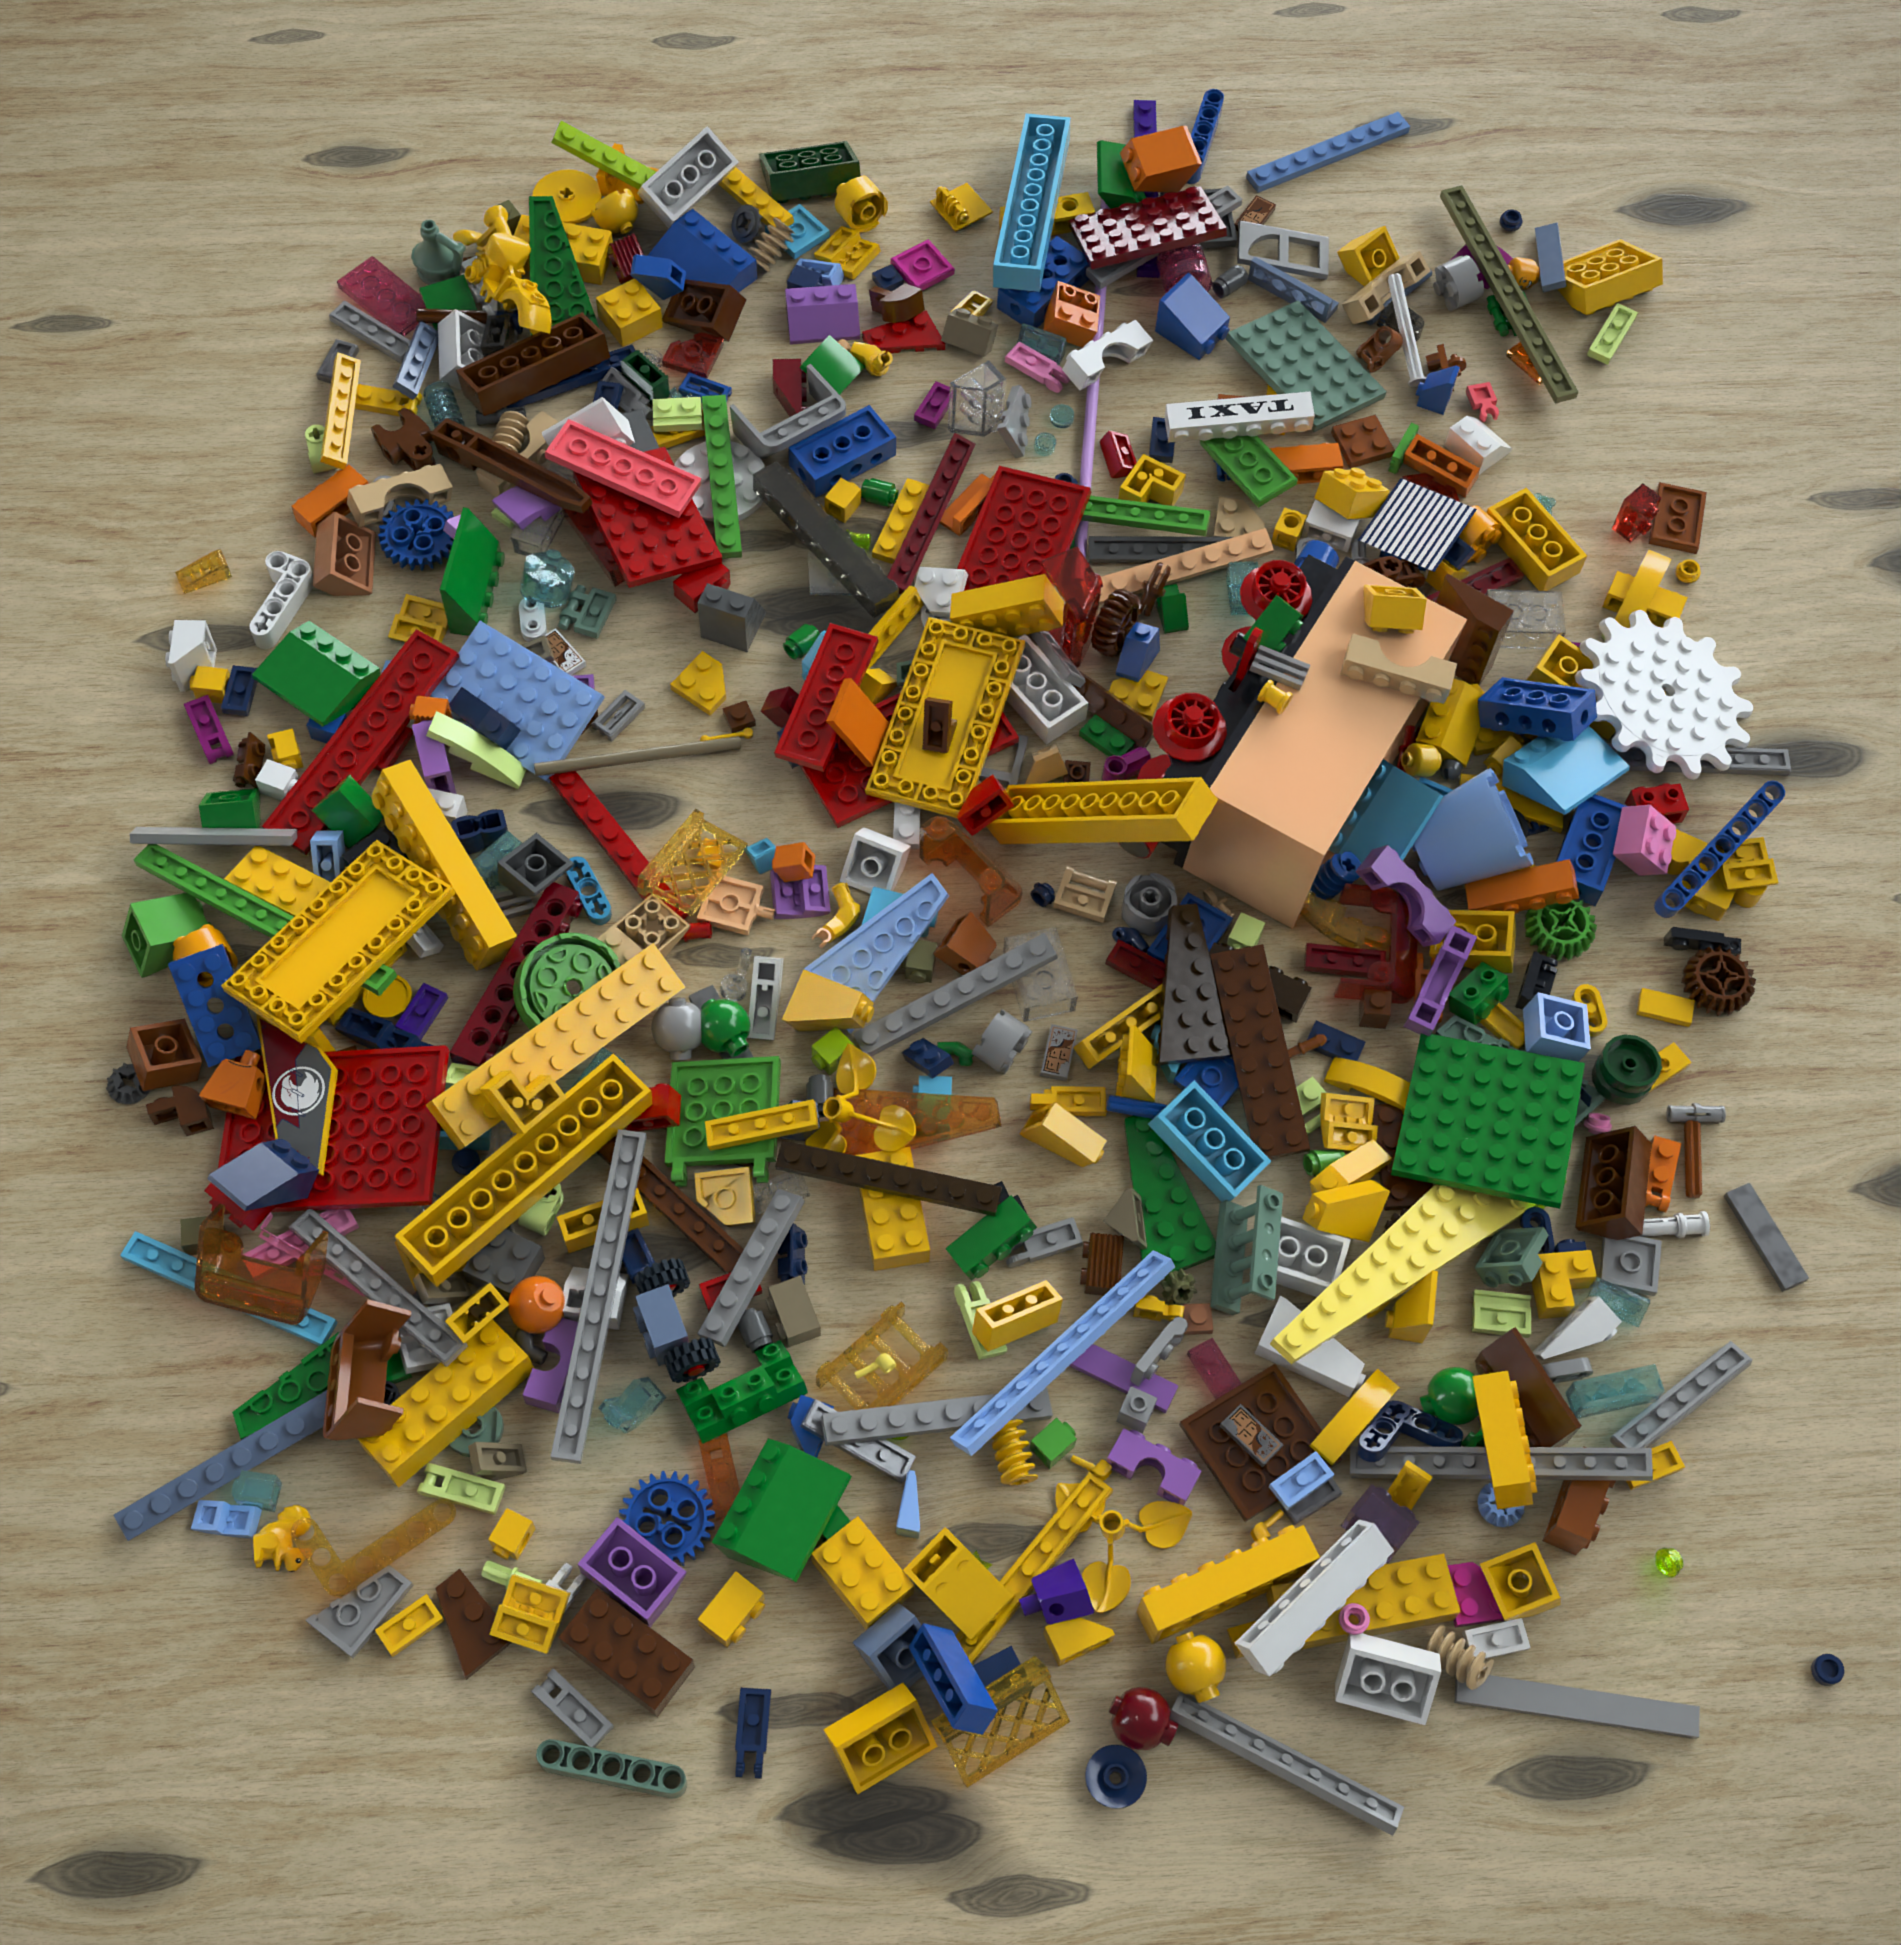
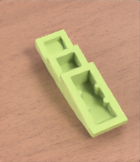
(474, 747)

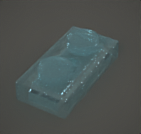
(1624, 1303)

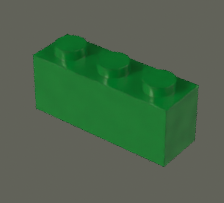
(991, 1239)

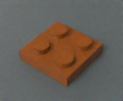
(1362, 441)

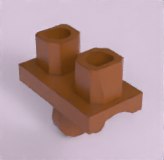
(1439, 360)

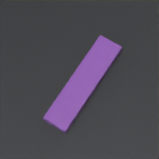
(1117, 1373)

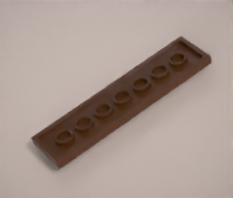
(1260, 1052)

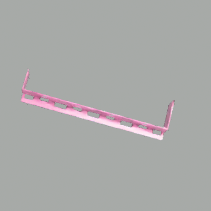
(281, 1245)

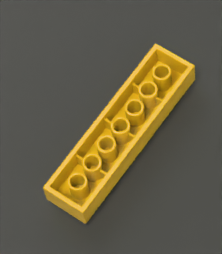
(434, 846)

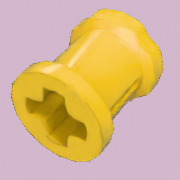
(1275, 697)

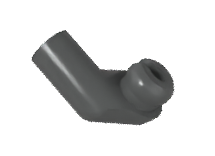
(526, 1343)

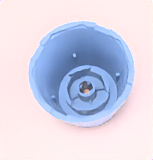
(1472, 835)

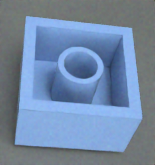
(1556, 1027)

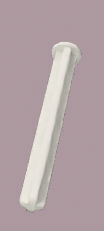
(1406, 330)

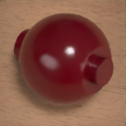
(1142, 1719)

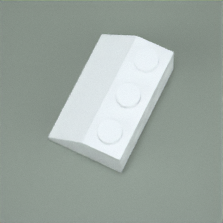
(458, 345)
(599, 417)

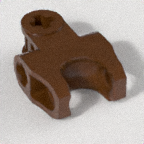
(407, 443)
(1398, 571)

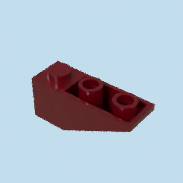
(788, 385)

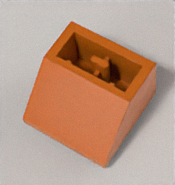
(1072, 314)

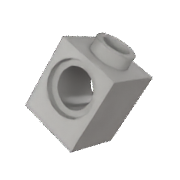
(1136, 1409)

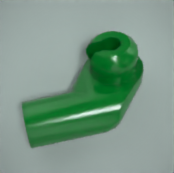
(958, 1049)

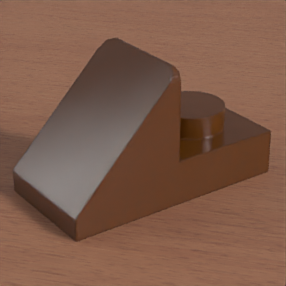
(938, 725)

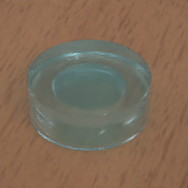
(1062, 416)

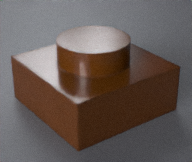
(739, 716)

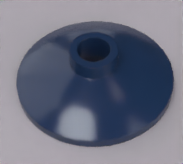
(1127, 1765)

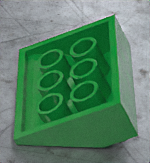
(470, 575)
(317, 673)
(781, 1510)

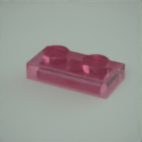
(1213, 1368)

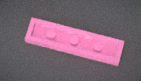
(339, 1219)

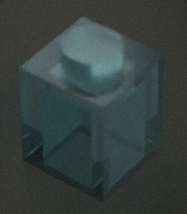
(257, 1490)

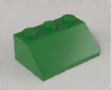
(1112, 176)

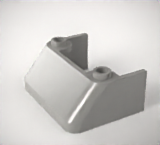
(827, 411)

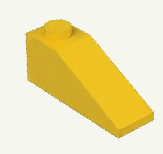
(1352, 1168)

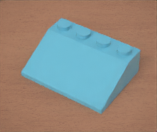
(1563, 771)
(1387, 813)

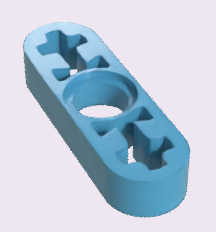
(587, 901)

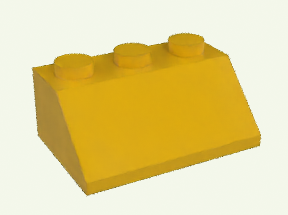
(1453, 725)
(880, 1737)

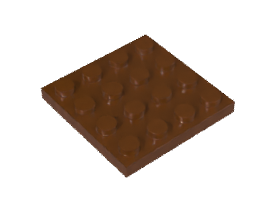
(1280, 1411)

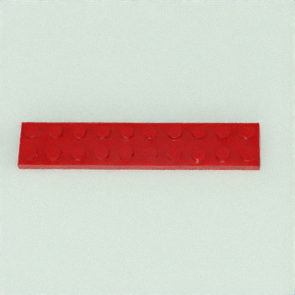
(364, 734)

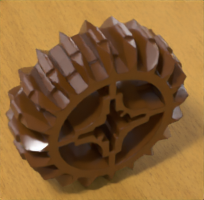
(1115, 622)
(1726, 975)

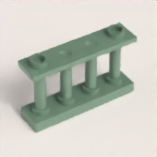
(1230, 1250)

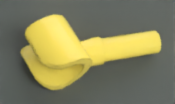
(883, 1362)

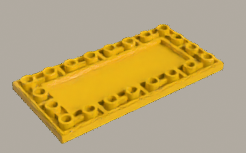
(952, 665)
(338, 941)

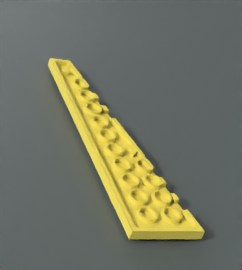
(1422, 1240)

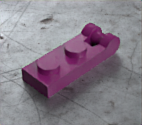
(208, 728)

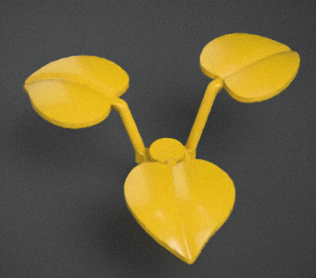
(856, 1072)
(1164, 1528)

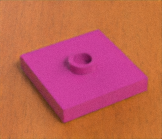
(922, 265)

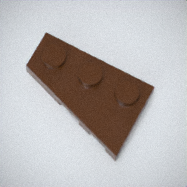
(469, 1623)

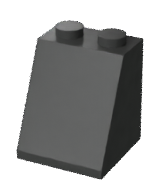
(729, 617)

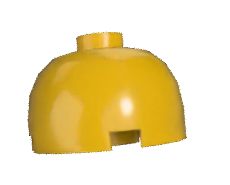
(616, 212)

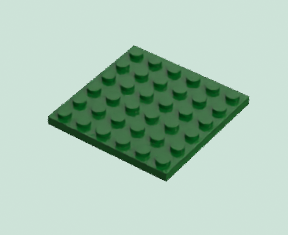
(1489, 1120)

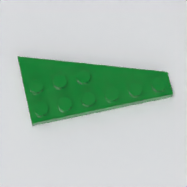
(554, 263)
(1169, 1209)
(297, 1388)

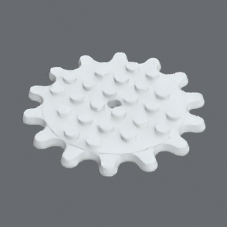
(1630, 694)

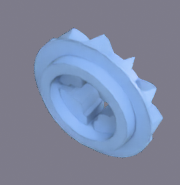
(1491, 1514)

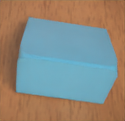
(761, 855)

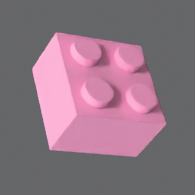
(1644, 840)

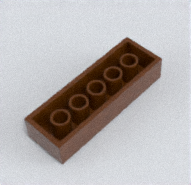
(533, 364)

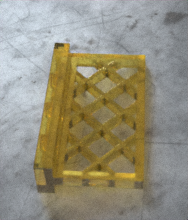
(671, 855)
(1013, 1686)

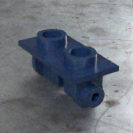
(795, 1263)

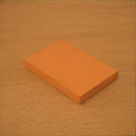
(858, 722)

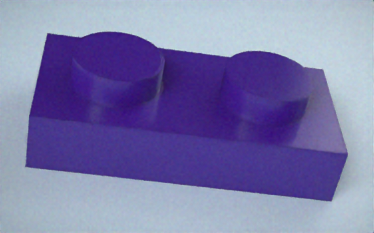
(422, 1010)

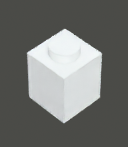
(276, 779)

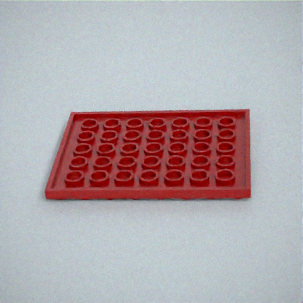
(379, 1133)

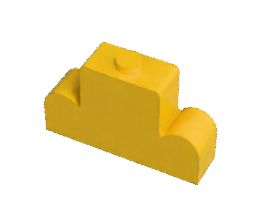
(1712, 897)

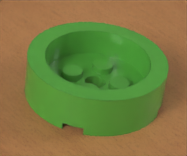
(543, 974)

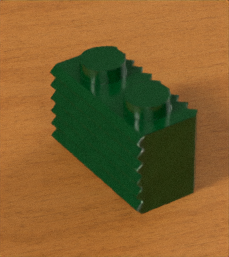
(645, 376)

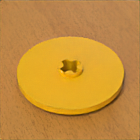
(579, 187)

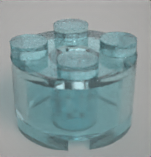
(547, 578)

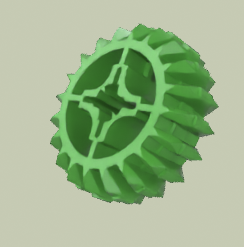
(1566, 940)

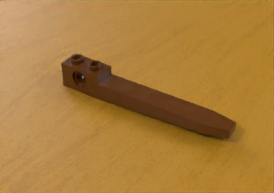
(479, 451)

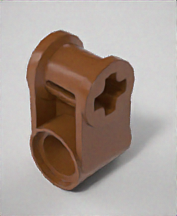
(1378, 349)

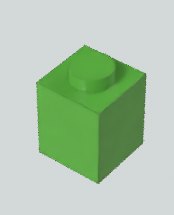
(1053, 1442)

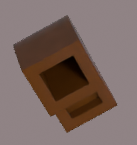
(899, 304)
(185, 1105)

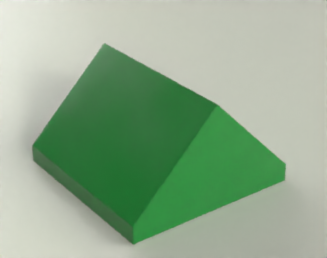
(349, 810)

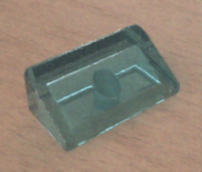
(1044, 342)

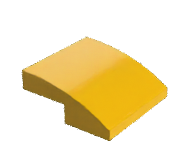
(848, 250)
(422, 615)
(1748, 866)
(1346, 1121)
(530, 1613)

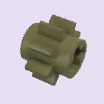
(1178, 1287)

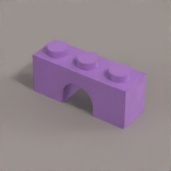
(547, 1388)
(1133, 1452)

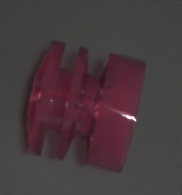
(1178, 262)

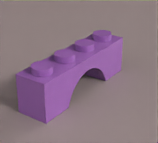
(1428, 918)
(1440, 981)

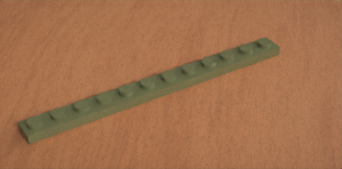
(1509, 295)

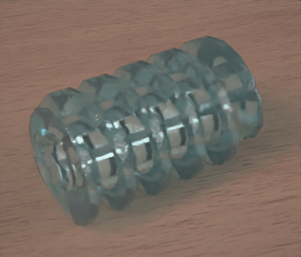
(442, 403)

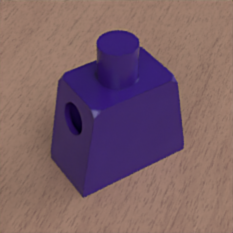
(1058, 1594)

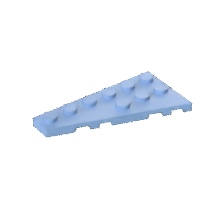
(880, 945)

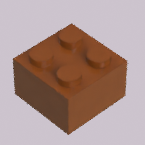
(163, 1054)

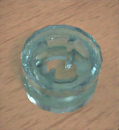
(1044, 437)

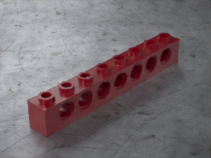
(554, 900)

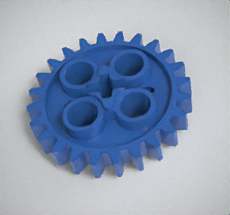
(416, 534)
(679, 1495)

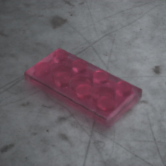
(383, 295)

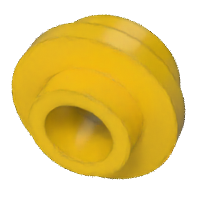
(1689, 566)

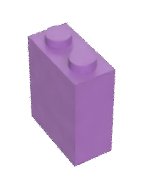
(433, 759)

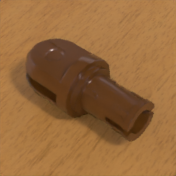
(1152, 590)

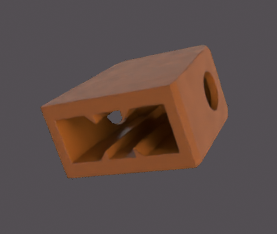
(966, 945)

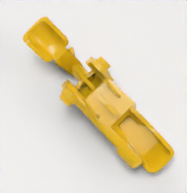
(501, 265)

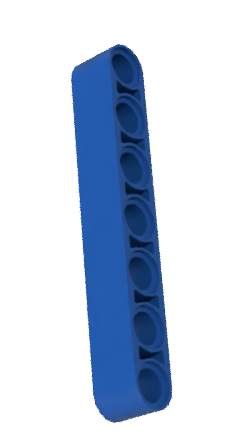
(1712, 857)

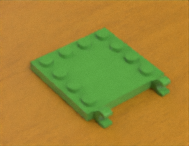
(718, 1091)

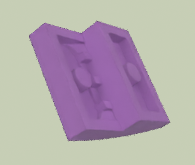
(524, 506)
(801, 897)

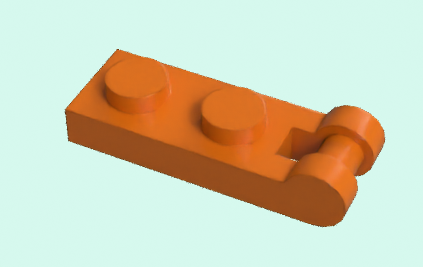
(1662, 1171)

